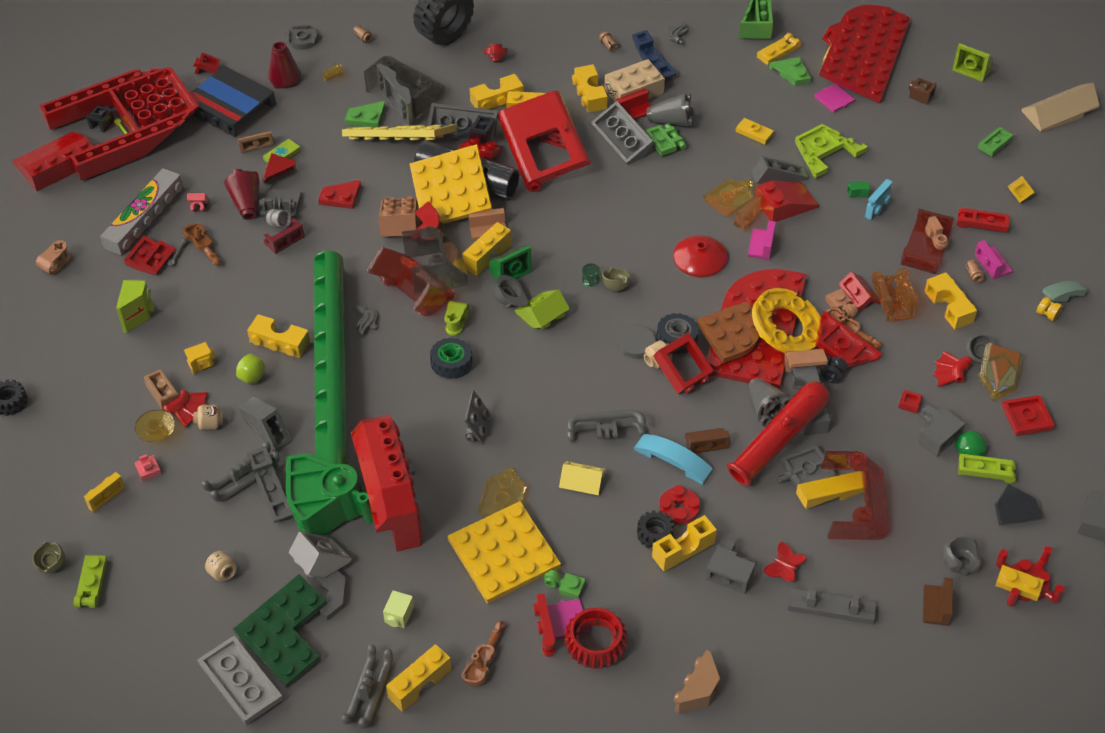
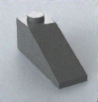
(772, 169)

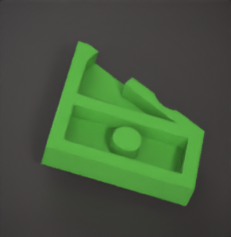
(792, 70)
(366, 115)

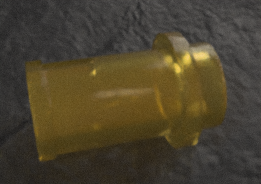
(331, 72)

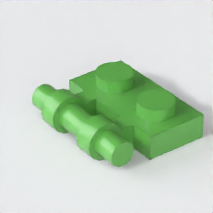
(662, 140)

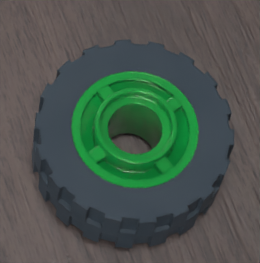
(451, 358)

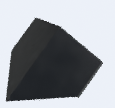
(480, 129)

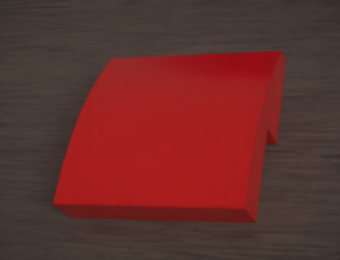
(149, 255)

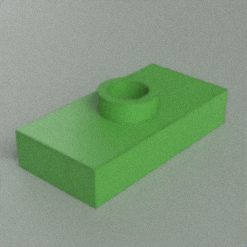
(995, 141)

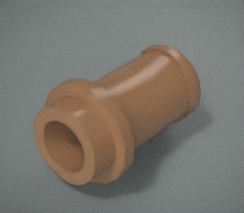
(366, 36)
(605, 37)
(976, 274)

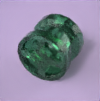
(590, 274)

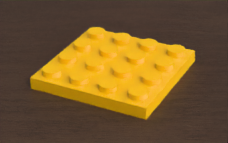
(452, 183)
(503, 552)

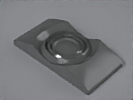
(395, 93)

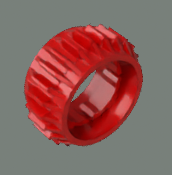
(596, 617)

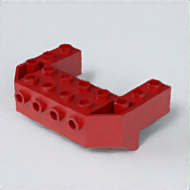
(388, 480)

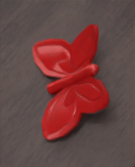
(786, 564)

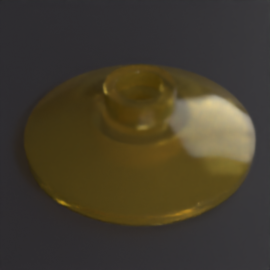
(152, 420)

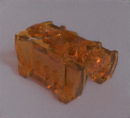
(904, 294)

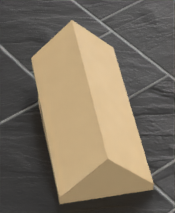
(1062, 107)

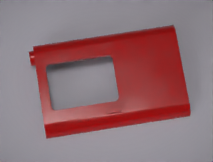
(535, 119)

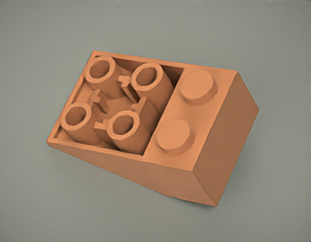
(397, 216)

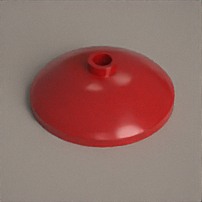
(700, 256)

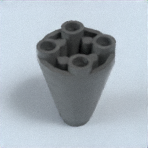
(673, 111)
(766, 400)

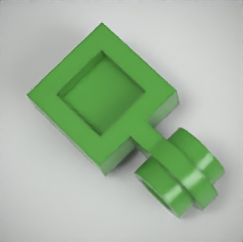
(570, 585)

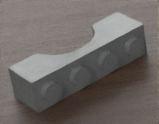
(801, 376)

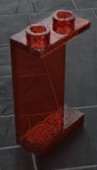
(920, 248)

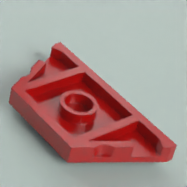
(843, 343)

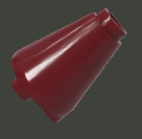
(282, 67)
(244, 192)

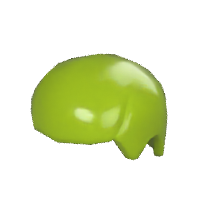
(250, 369)

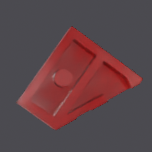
(340, 195)

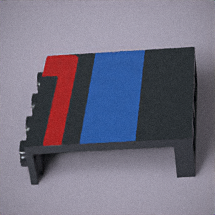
(229, 98)

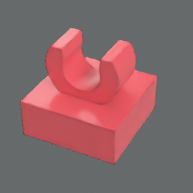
(197, 199)
(147, 467)

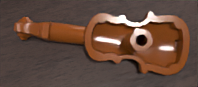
(197, 234)
(853, 326)
(478, 670)

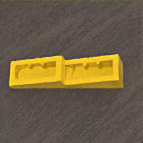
(826, 489)

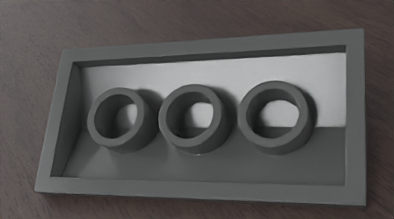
(461, 116)
(623, 133)

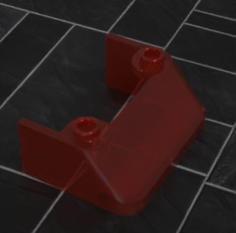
(395, 270)
(868, 521)

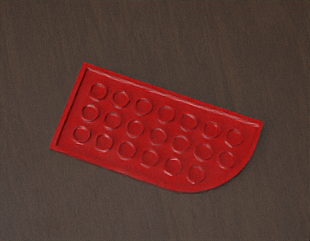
(865, 49)
(764, 360)

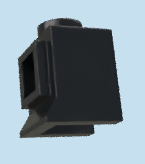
(102, 115)

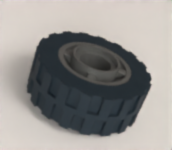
(675, 326)

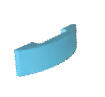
(676, 455)

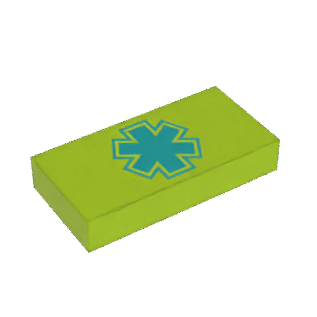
(286, 149)

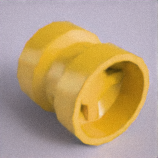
(1049, 308)

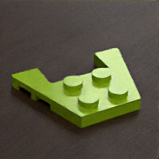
(822, 142)

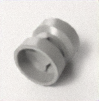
(278, 218)

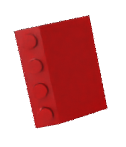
(51, 161)

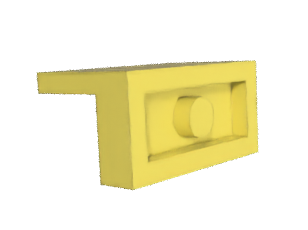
(581, 477)

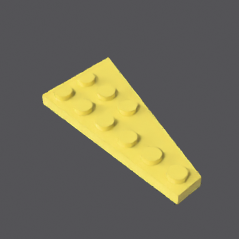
(415, 132)

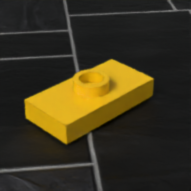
(754, 131)

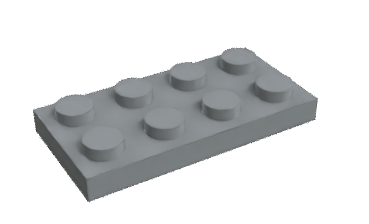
(240, 680)

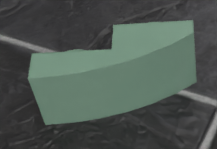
(1063, 290)

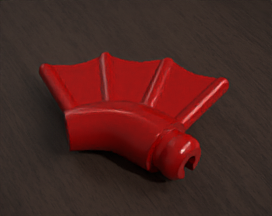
(951, 369)
(186, 405)

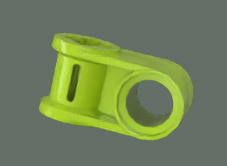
(455, 317)

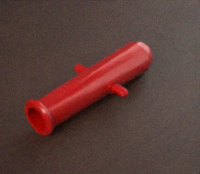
(780, 432)

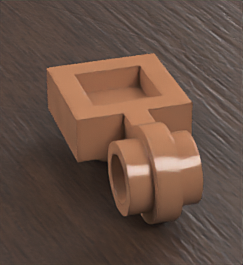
(935, 231)
(843, 302)

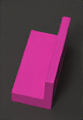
(762, 242)
(992, 260)

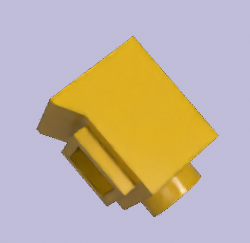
(200, 357)

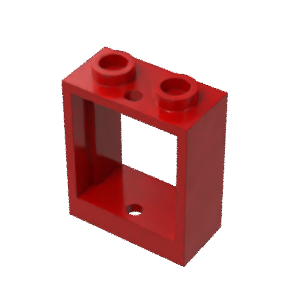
(670, 371)

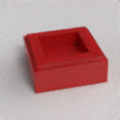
(910, 401)

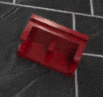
(285, 237)

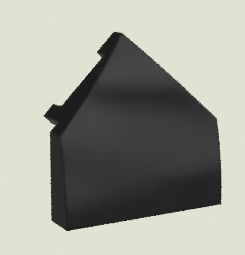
(1016, 507)

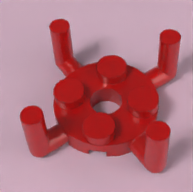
(1035, 570)

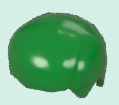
(971, 443)

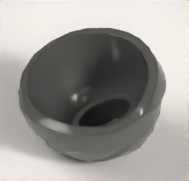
(976, 345)

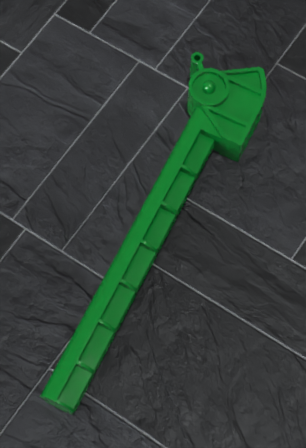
(322, 485)

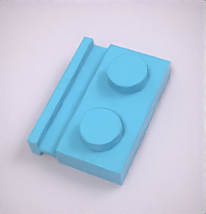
(879, 199)

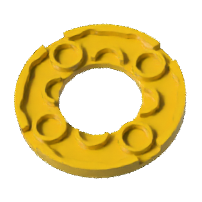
(778, 339)

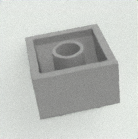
(318, 554)

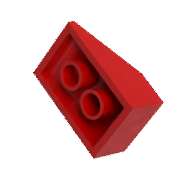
(784, 199)

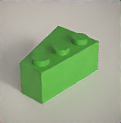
(757, 20)

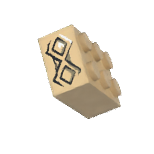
(634, 78)

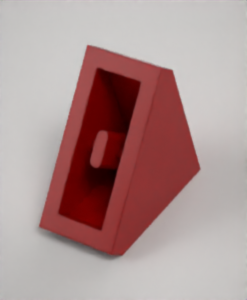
(277, 166)

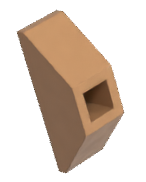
(699, 686)

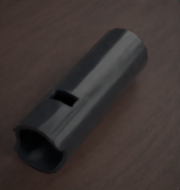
(500, 178)

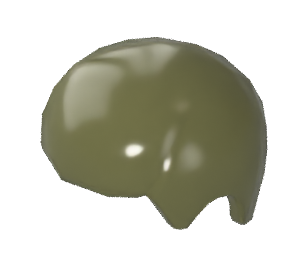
(616, 279)
(48, 557)

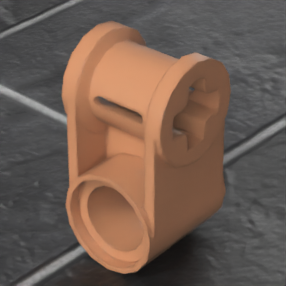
(54, 259)

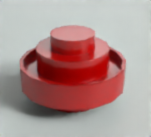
(495, 52)

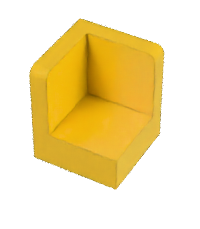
(1021, 189)

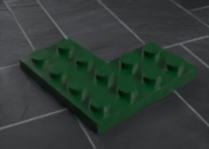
(273, 627)

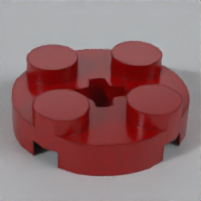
(683, 496)

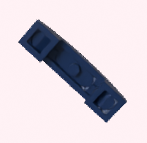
(646, 49)

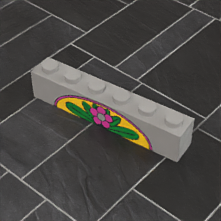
(141, 212)

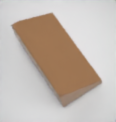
(255, 141)
(160, 388)

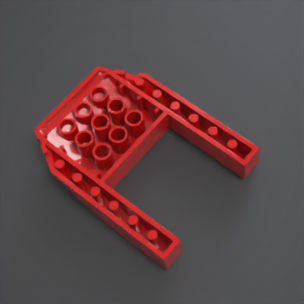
(147, 102)

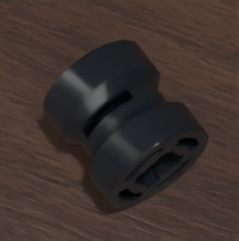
(834, 370)

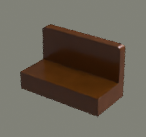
(707, 440)
(938, 603)

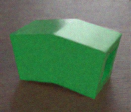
(858, 189)

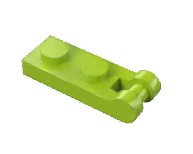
(987, 467)
(90, 581)

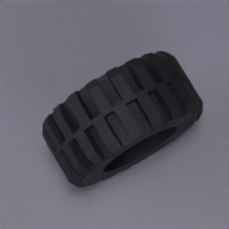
(442, 19)

